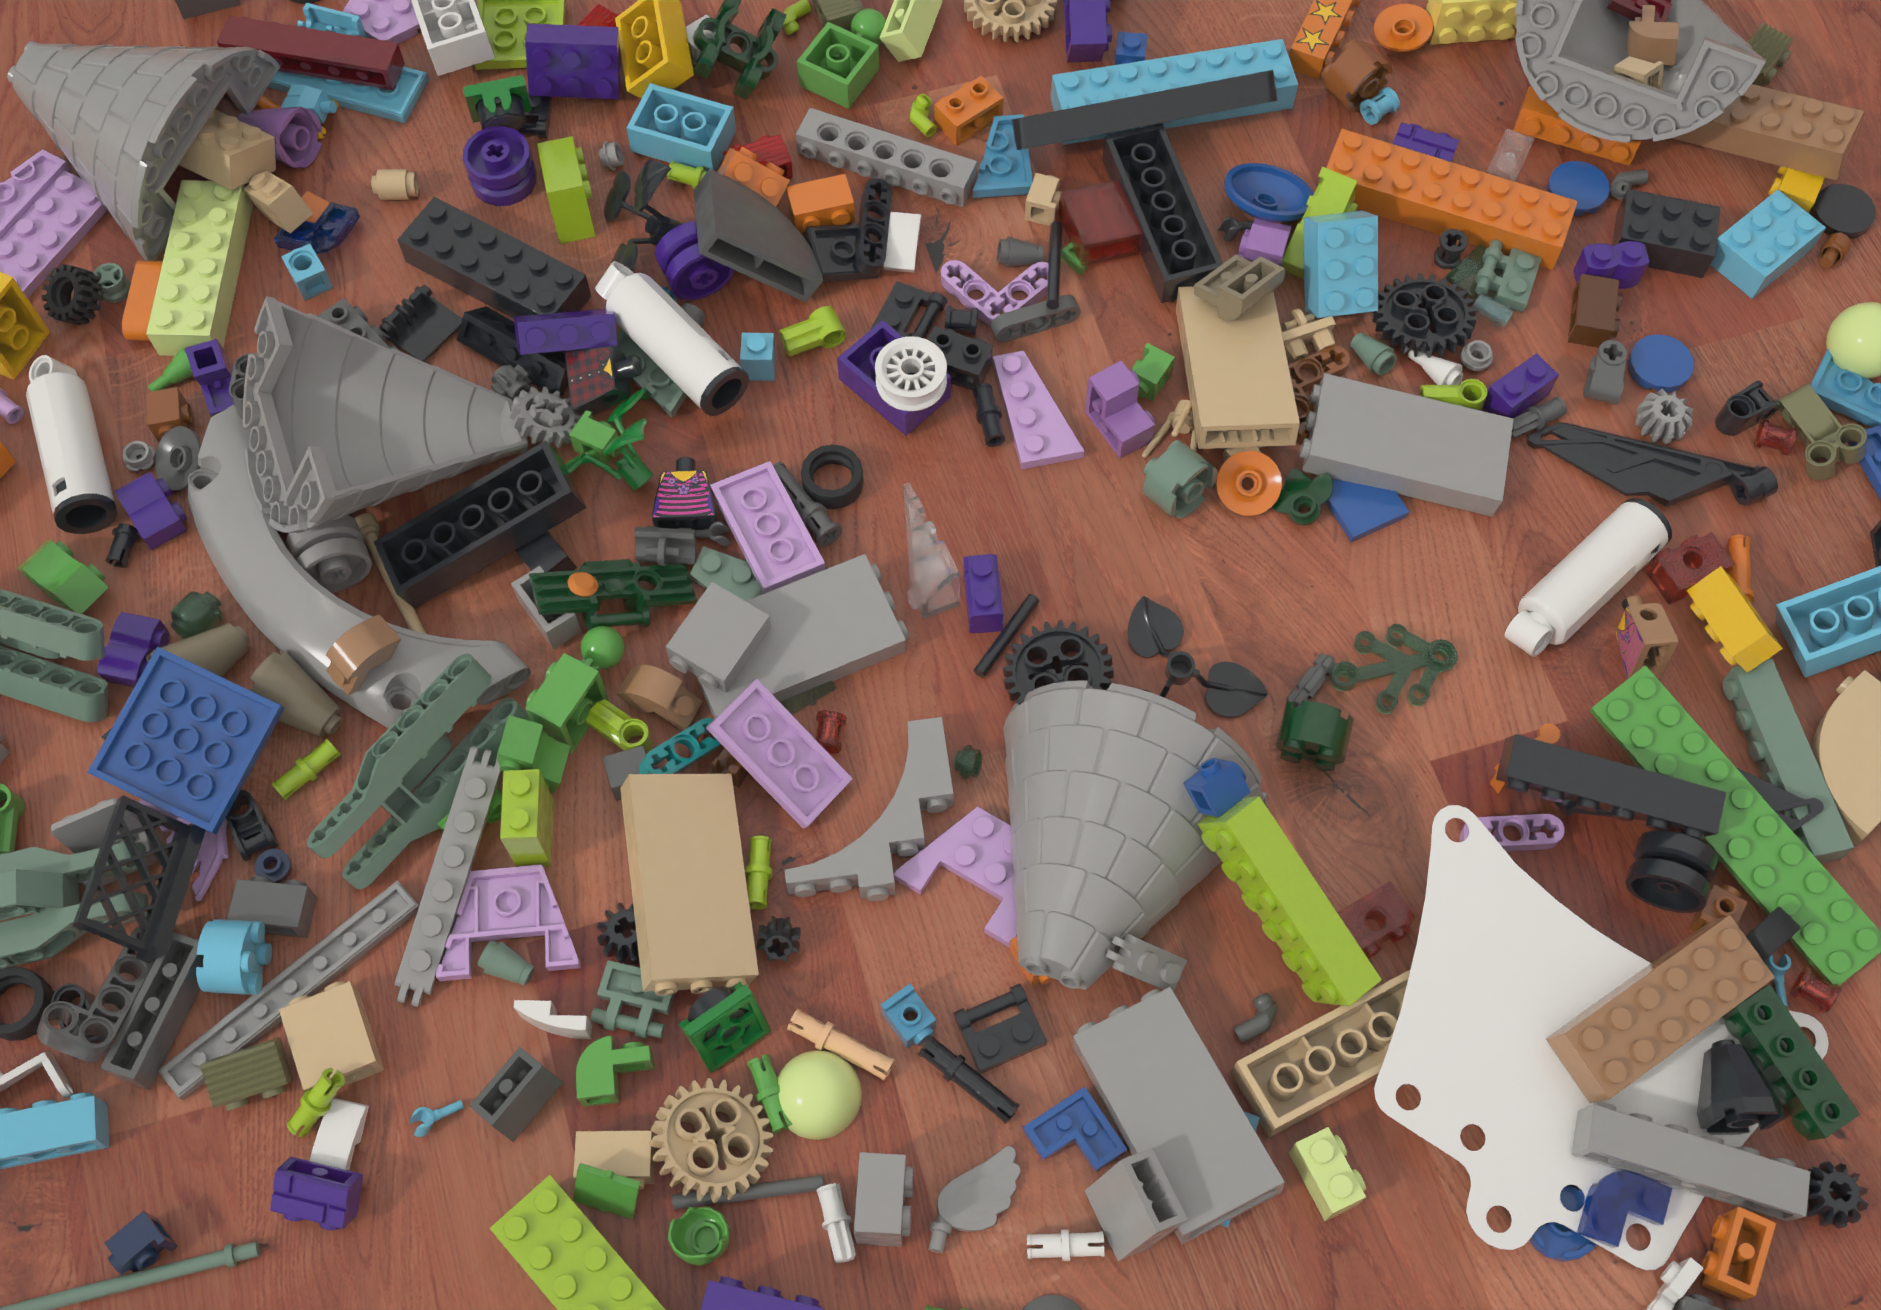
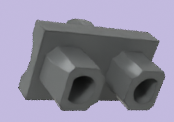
(665, 545)

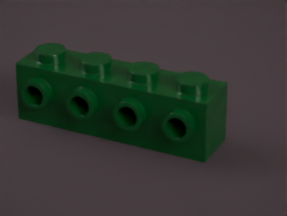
(1790, 1065)

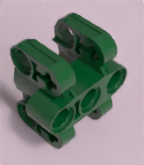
(753, 47)

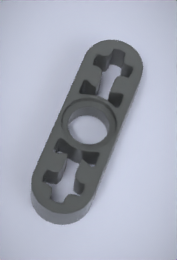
(1034, 319)

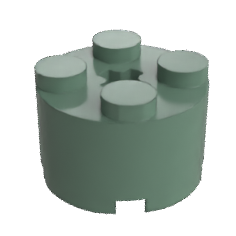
(1178, 480)

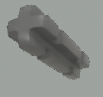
(1311, 680)

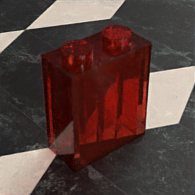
(1100, 223)

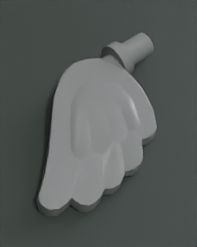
(975, 1198)

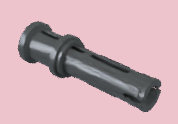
(812, 513)

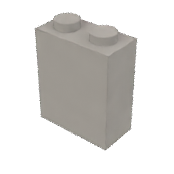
(718, 638)
(1135, 1204)

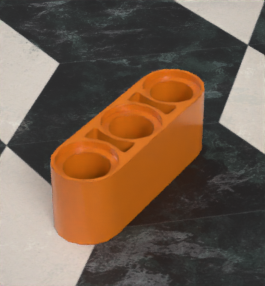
(140, 300)

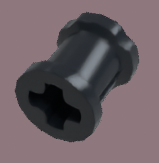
(1448, 246)
(961, 320)

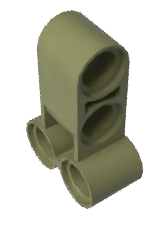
(1821, 432)

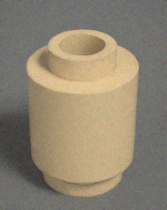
(395, 184)

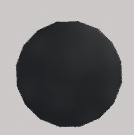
(1844, 210)

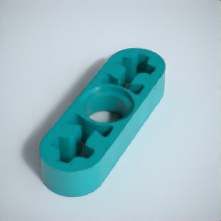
(667, 750)

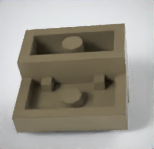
(1239, 285)

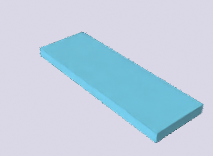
(380, 102)

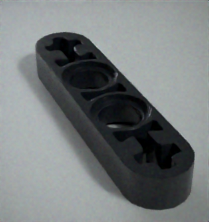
(873, 226)

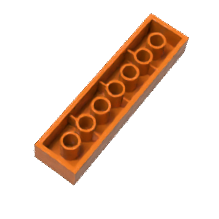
(1450, 196)

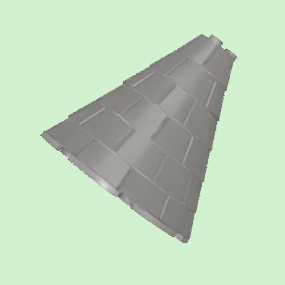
(1571, 58)
(133, 115)
(356, 421)
(1103, 819)

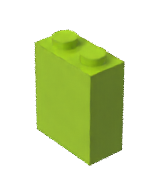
(527, 818)

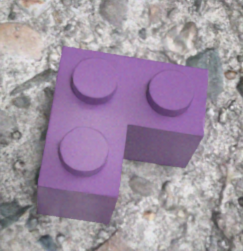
(1265, 240)
(1115, 409)

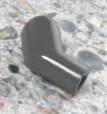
(1626, 180)
(1262, 1018)

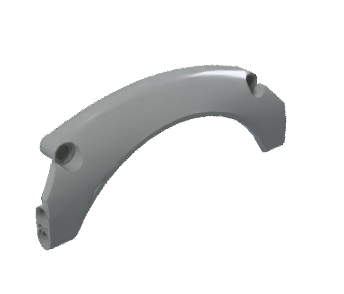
(299, 611)

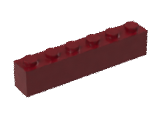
(318, 51)

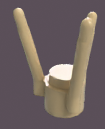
(1181, 422)

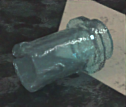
(1493, 310)

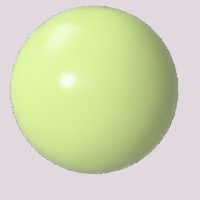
(1856, 339)
(819, 1094)

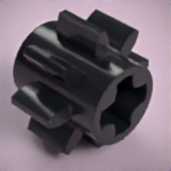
(778, 938)

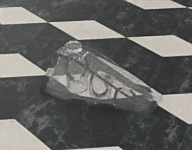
(931, 568)

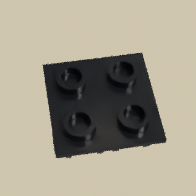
(420, 324)

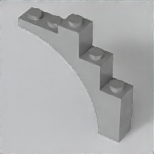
(899, 829)

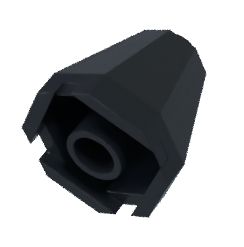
(1735, 1092)

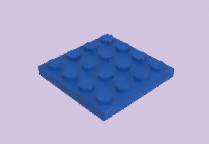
(186, 740)

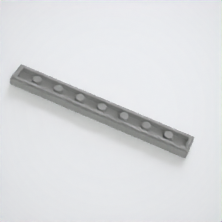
(302, 978)

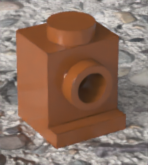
(1720, 899)

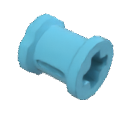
(1380, 105)

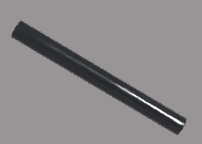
(1054, 265)

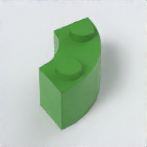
(64, 577)
(529, 748)

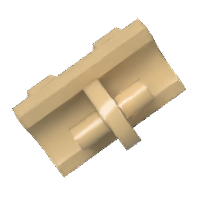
(1304, 330)

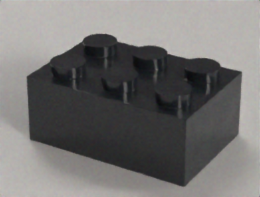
(1675, 231)

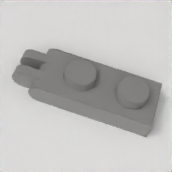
(1147, 962)

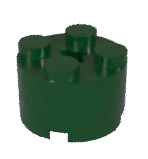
(1314, 734)

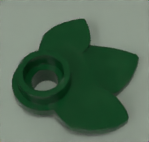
(1303, 493)

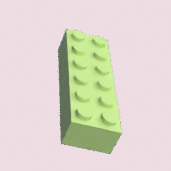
(199, 266)

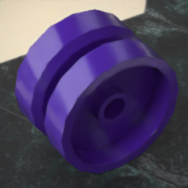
(499, 166)
(687, 271)

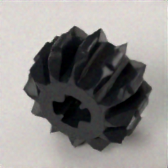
(613, 935)
(1845, 1205)

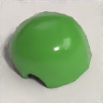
(699, 1235)

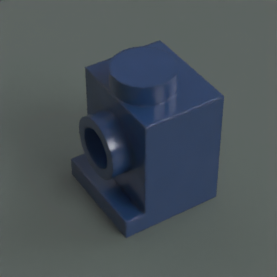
(138, 1244)

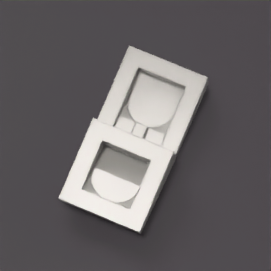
(902, 242)
(544, 1016)
(339, 1134)

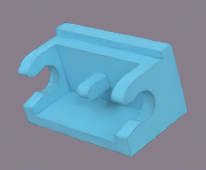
(331, 20)

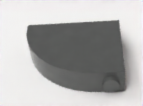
(753, 237)

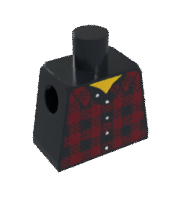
(599, 378)

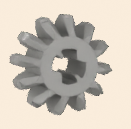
(1664, 417)

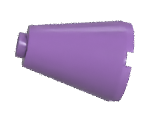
(293, 130)

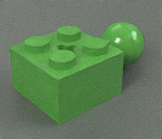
(842, 61)
(575, 686)

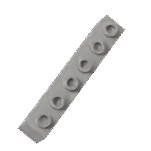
(886, 157)

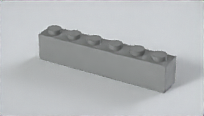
(1691, 1162)

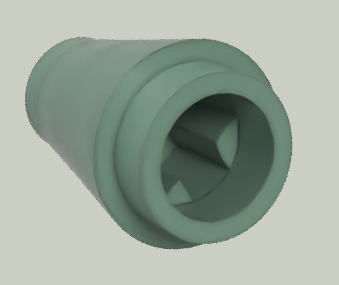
(1374, 354)
(505, 963)

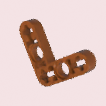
(1316, 363)

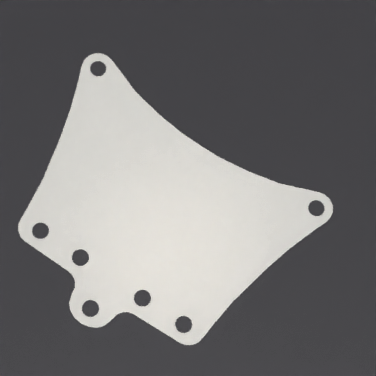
(1485, 989)

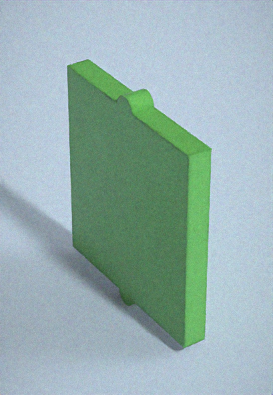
(606, 1191)

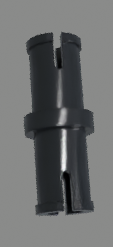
(988, 415)

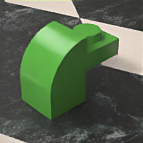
(599, 1069)

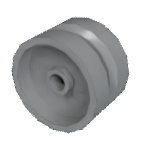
(332, 553)

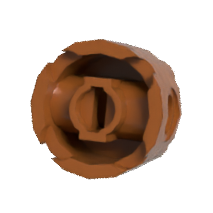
(1356, 74)

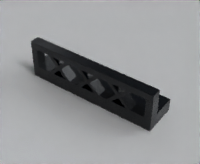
(496, 339)

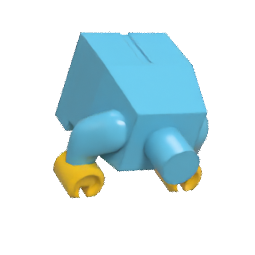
(312, 99)

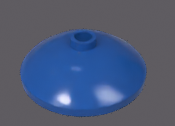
(1267, 192)

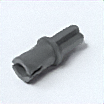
(1538, 416)

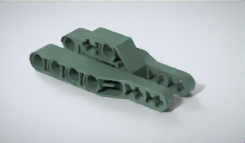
(52, 635)
(402, 761)
(49, 887)

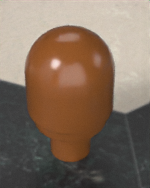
(1834, 249)

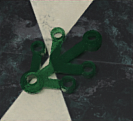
(1397, 664)

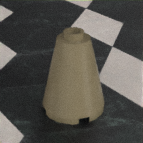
(213, 649)
(304, 701)

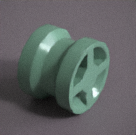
(112, 274)

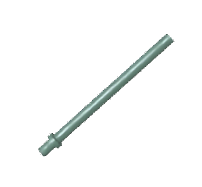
(229, 1256)

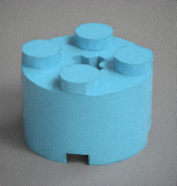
(233, 956)

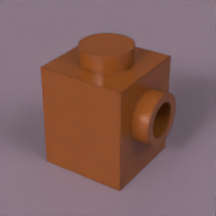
(167, 410)

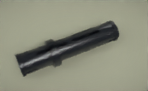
(968, 1079)

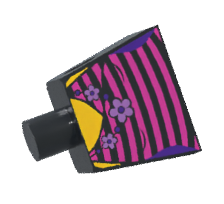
(684, 498)

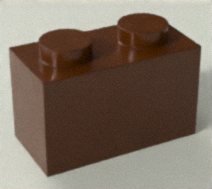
(1594, 310)

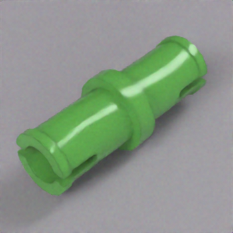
(768, 1091)

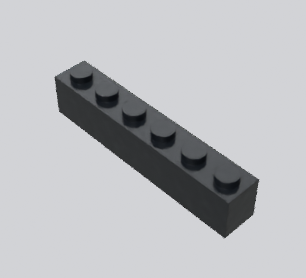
(1610, 786)

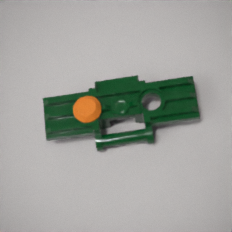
(612, 579)

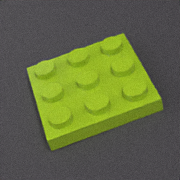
(507, 27)

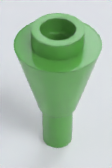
(175, 372)

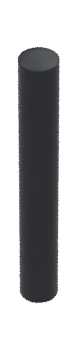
(1006, 635)

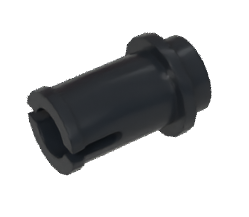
(122, 544)

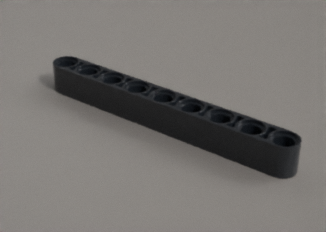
(1144, 110)

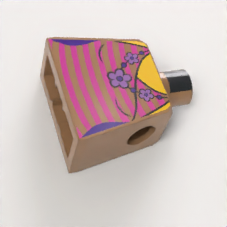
(1645, 637)

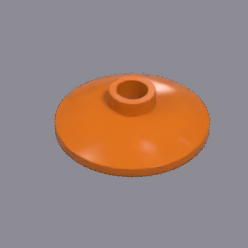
(1403, 27)
(1265, 479)

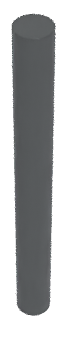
(755, 1191)

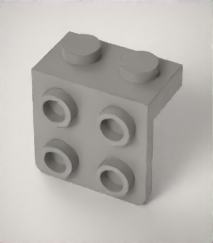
(87, 830)

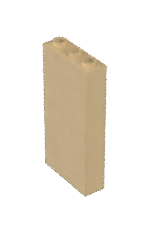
(1237, 375)
(688, 882)

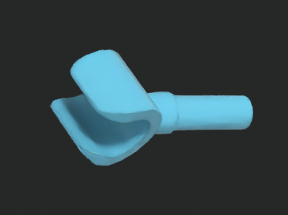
(1779, 972)
(429, 1117)

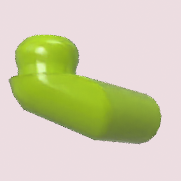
(793, 13)
(919, 115)

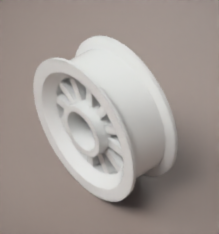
(911, 356)

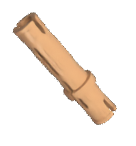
(828, 1038)

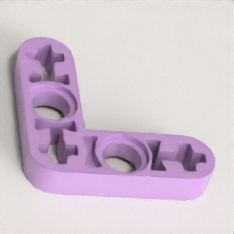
(992, 299)
(1535, 821)

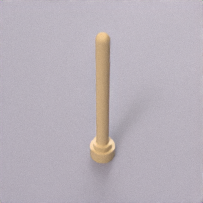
(369, 530)

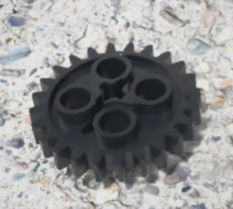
(1424, 315)
(1052, 646)

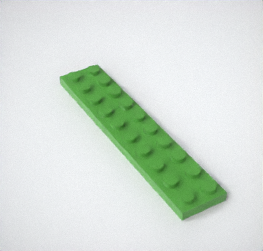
(1751, 835)

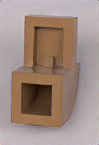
(1652, 39)
(359, 651)
(660, 692)

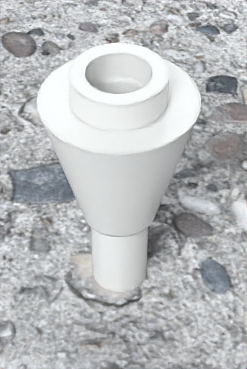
(1440, 370)

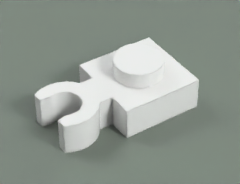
(1677, 1280)

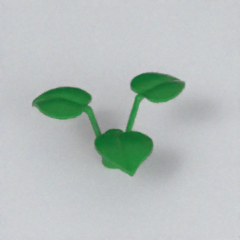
(630, 464)

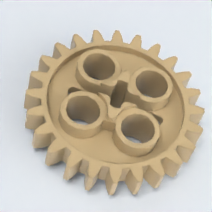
(1010, 16)
(680, 1147)

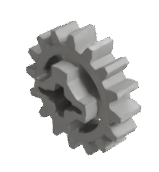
(544, 417)

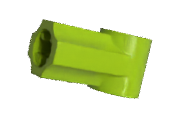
(820, 329)
(1457, 394)
(618, 726)

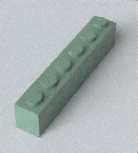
(1785, 755)

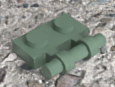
(1517, 276)
(621, 986)

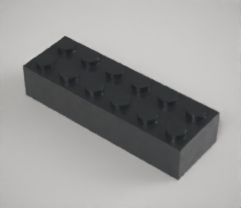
(1174, 235)
(491, 264)
(479, 525)

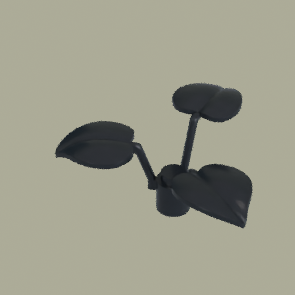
(645, 186)
(1158, 629)

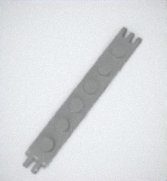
(448, 876)

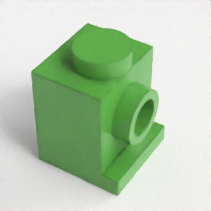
(1153, 371)
(593, 438)

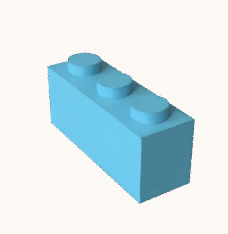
(53, 1130)

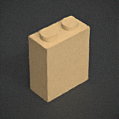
(331, 1033)

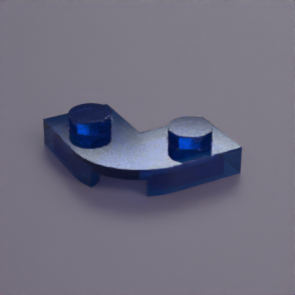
(323, 235)
(1616, 1196)

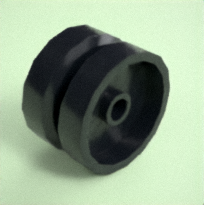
(1672, 871)

